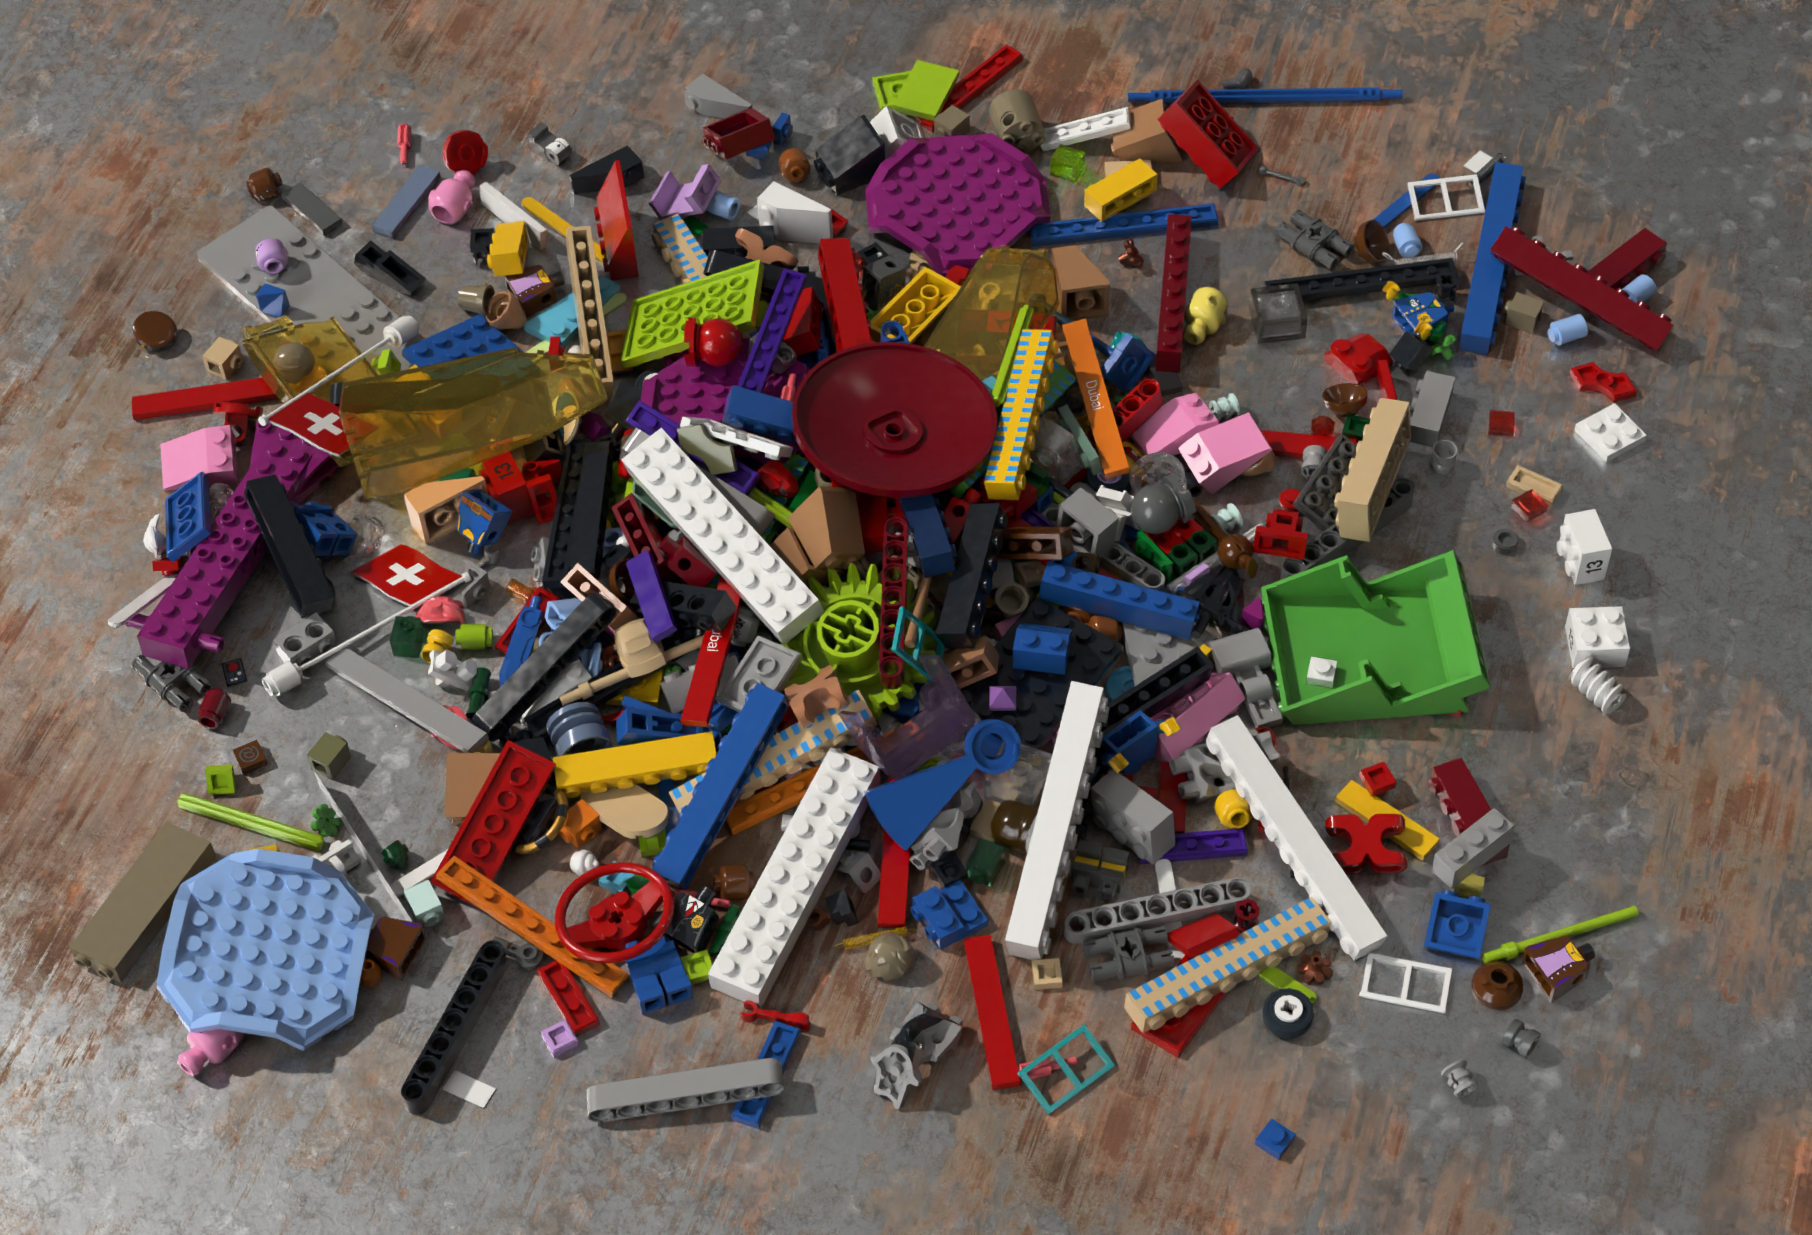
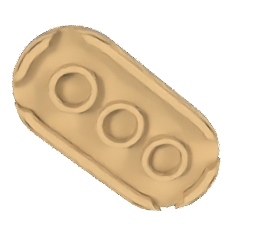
(629, 811)

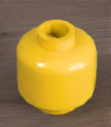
(1232, 810)

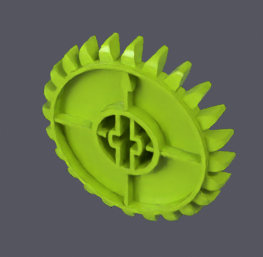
(853, 631)

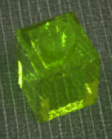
(1068, 164)

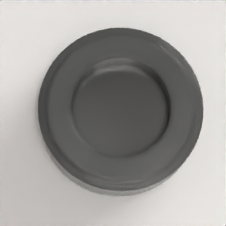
(1505, 541)

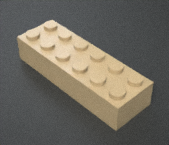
(1373, 469)

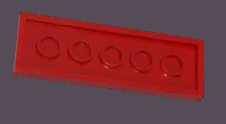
(498, 813)

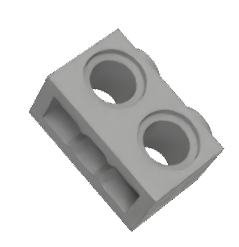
(305, 640)

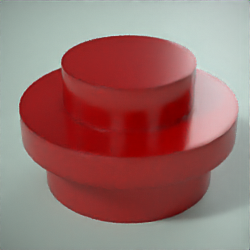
(1287, 498)

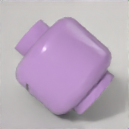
(271, 255)

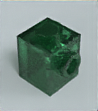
(407, 636)

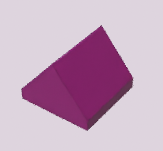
(594, 426)
(1253, 615)

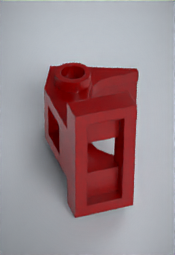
(539, 480)
(1281, 535)

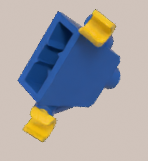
(1134, 742)

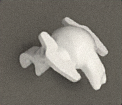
(155, 540)

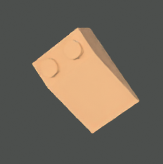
(436, 505)

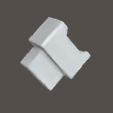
(1118, 502)

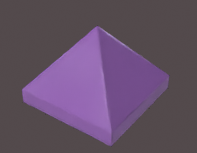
(1002, 698)

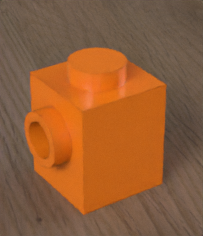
(581, 824)

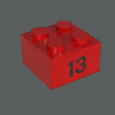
(507, 486)

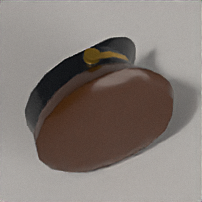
(154, 331)

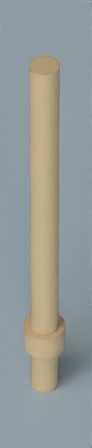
(586, 690)

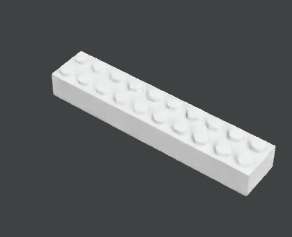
(723, 536)
(1056, 822)
(794, 878)

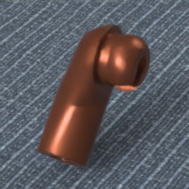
(608, 655)

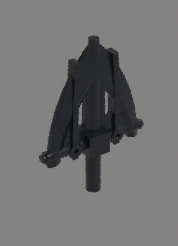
(1226, 582)

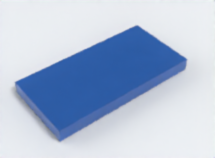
(187, 516)

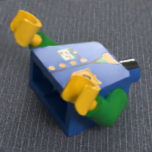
(1419, 312)

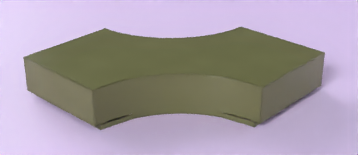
(698, 442)

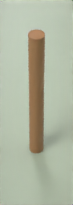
(917, 610)

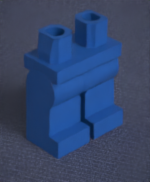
(325, 529)
(657, 964)

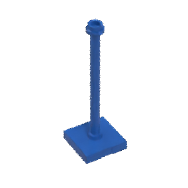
(1124, 363)

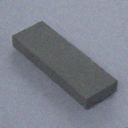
(311, 208)

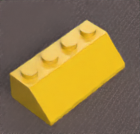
(916, 305)

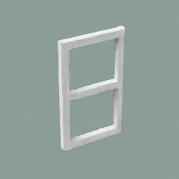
(1443, 181)
(1409, 965)

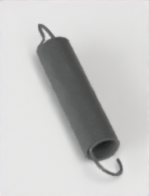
(1486, 170)

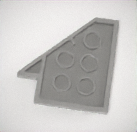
(1153, 650)

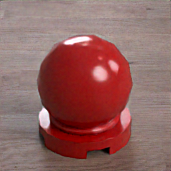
(714, 342)

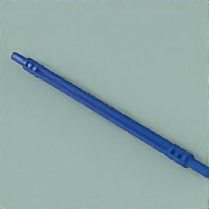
(1277, 95)

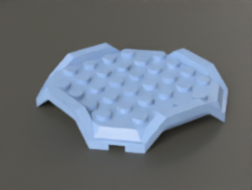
(265, 948)

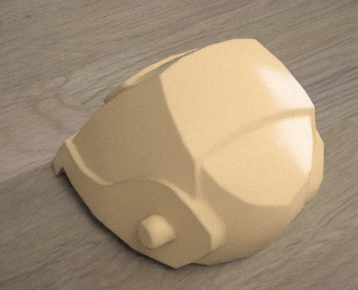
(637, 649)

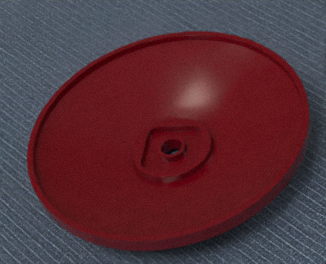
(873, 388)

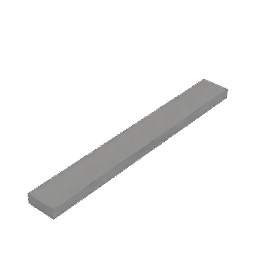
(407, 700)

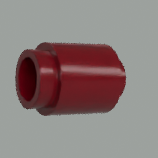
(213, 708)

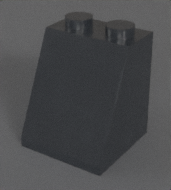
(850, 156)

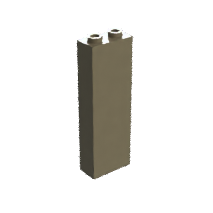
(141, 902)

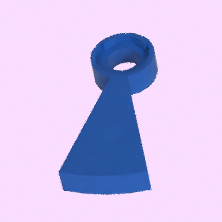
(912, 802)

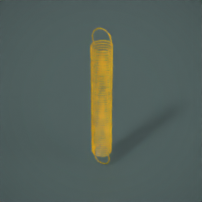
(866, 942)

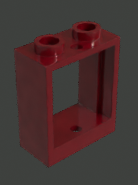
(738, 133)

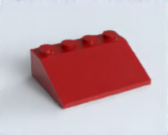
(1208, 134)
(616, 227)

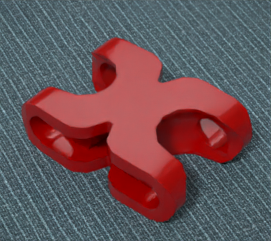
(1366, 842)

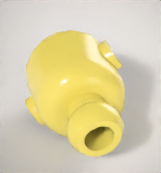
(1204, 314)

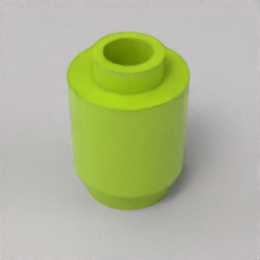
(474, 636)

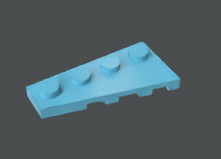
(561, 317)

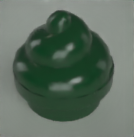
(396, 855)

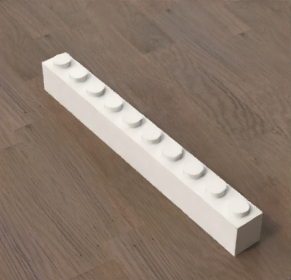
(1295, 837)

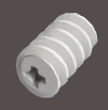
(1596, 686)

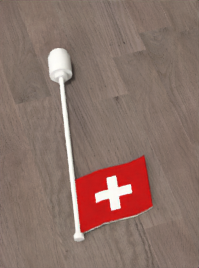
(318, 419)
(400, 575)

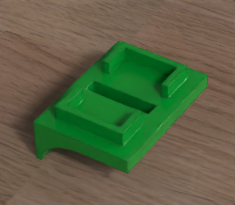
(1154, 556)

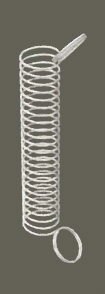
(1427, 257)

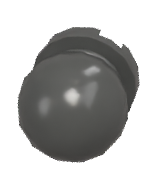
(1159, 507)

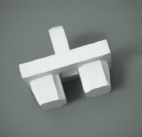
(443, 662)
(340, 856)

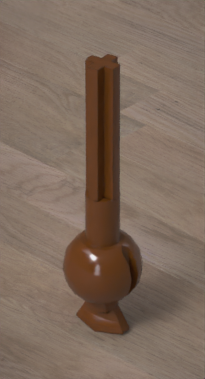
(1234, 549)

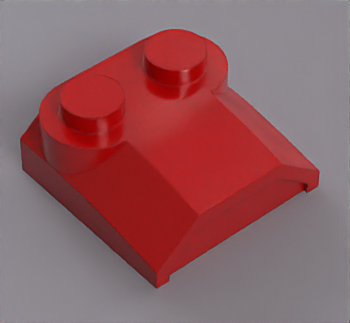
(1357, 357)

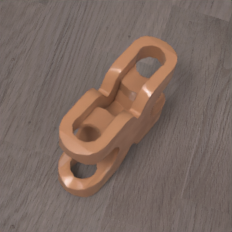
(773, 255)
(816, 696)

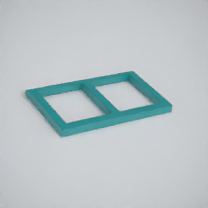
(922, 628)
(1078, 1085)

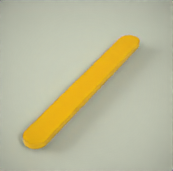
(554, 221)

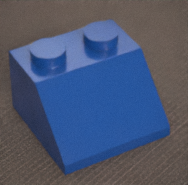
(1041, 648)

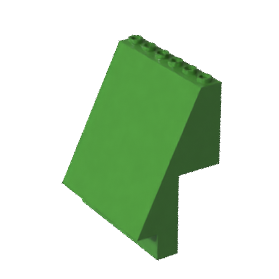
(1397, 641)

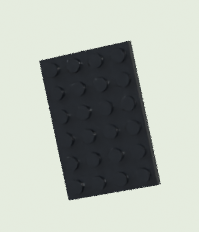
(1043, 694)

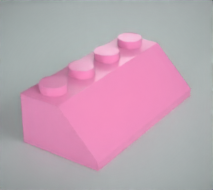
(1197, 714)

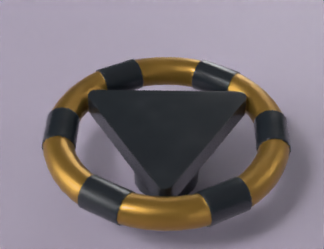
(541, 824)

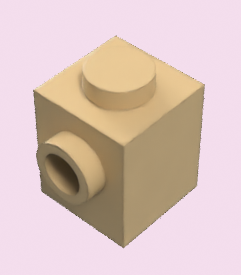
(223, 358)

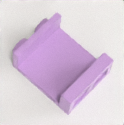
(685, 198)

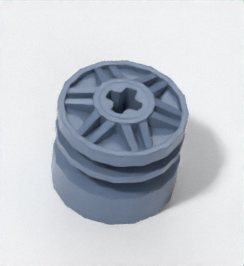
(578, 729)

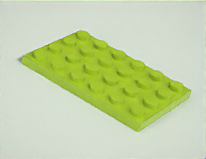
(659, 319)

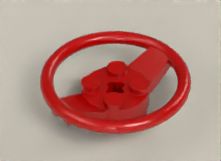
(616, 918)

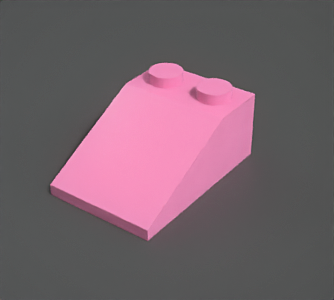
(1174, 425)
(204, 450)
(1224, 451)

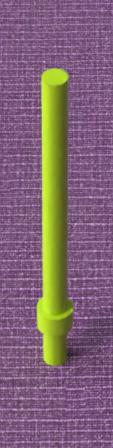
(1512, 950)

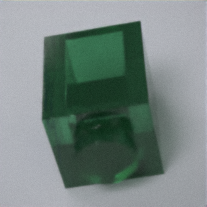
(985, 862)

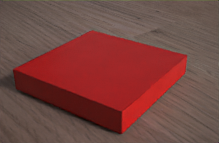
(1202, 934)

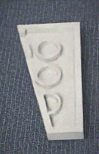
(737, 436)

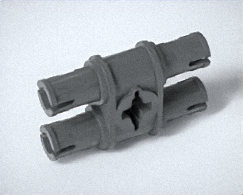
(1314, 239)
(171, 679)
(1122, 964)

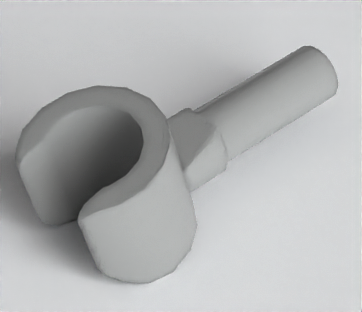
(489, 557)

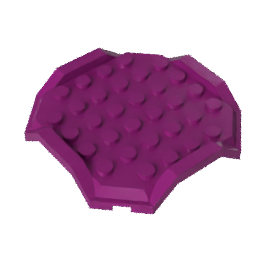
(956, 197)
(703, 393)

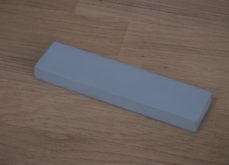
(406, 201)

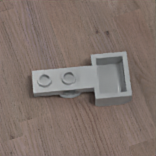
(1244, 658)

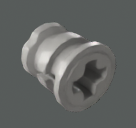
(1460, 1078)

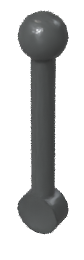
(1300, 181)

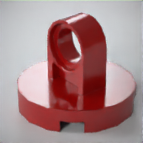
(465, 151)
(237, 415)

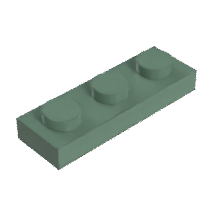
(1087, 453)

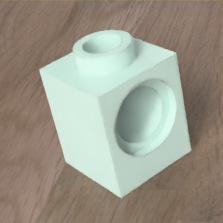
(424, 904)

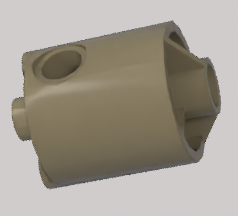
(1017, 120)

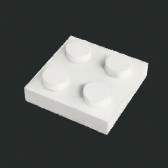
(1610, 432)

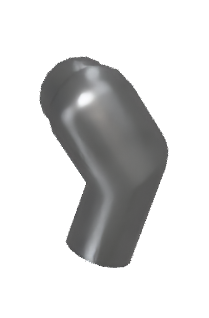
(1240, 81)

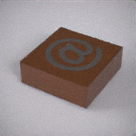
(250, 757)

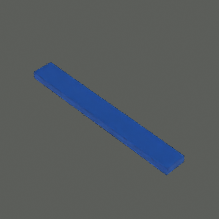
(1118, 225)

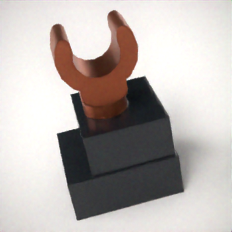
(839, 909)

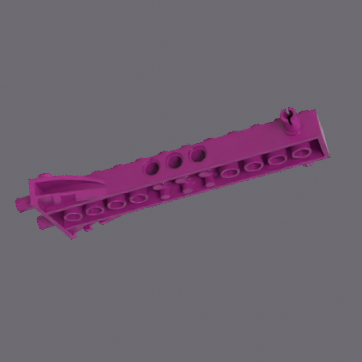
(228, 556)

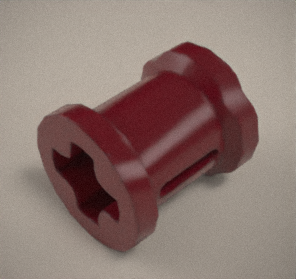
(1244, 915)

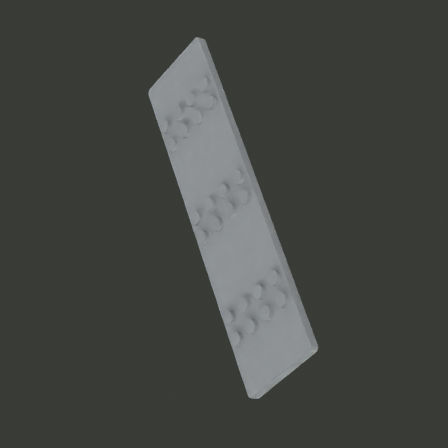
(312, 280)

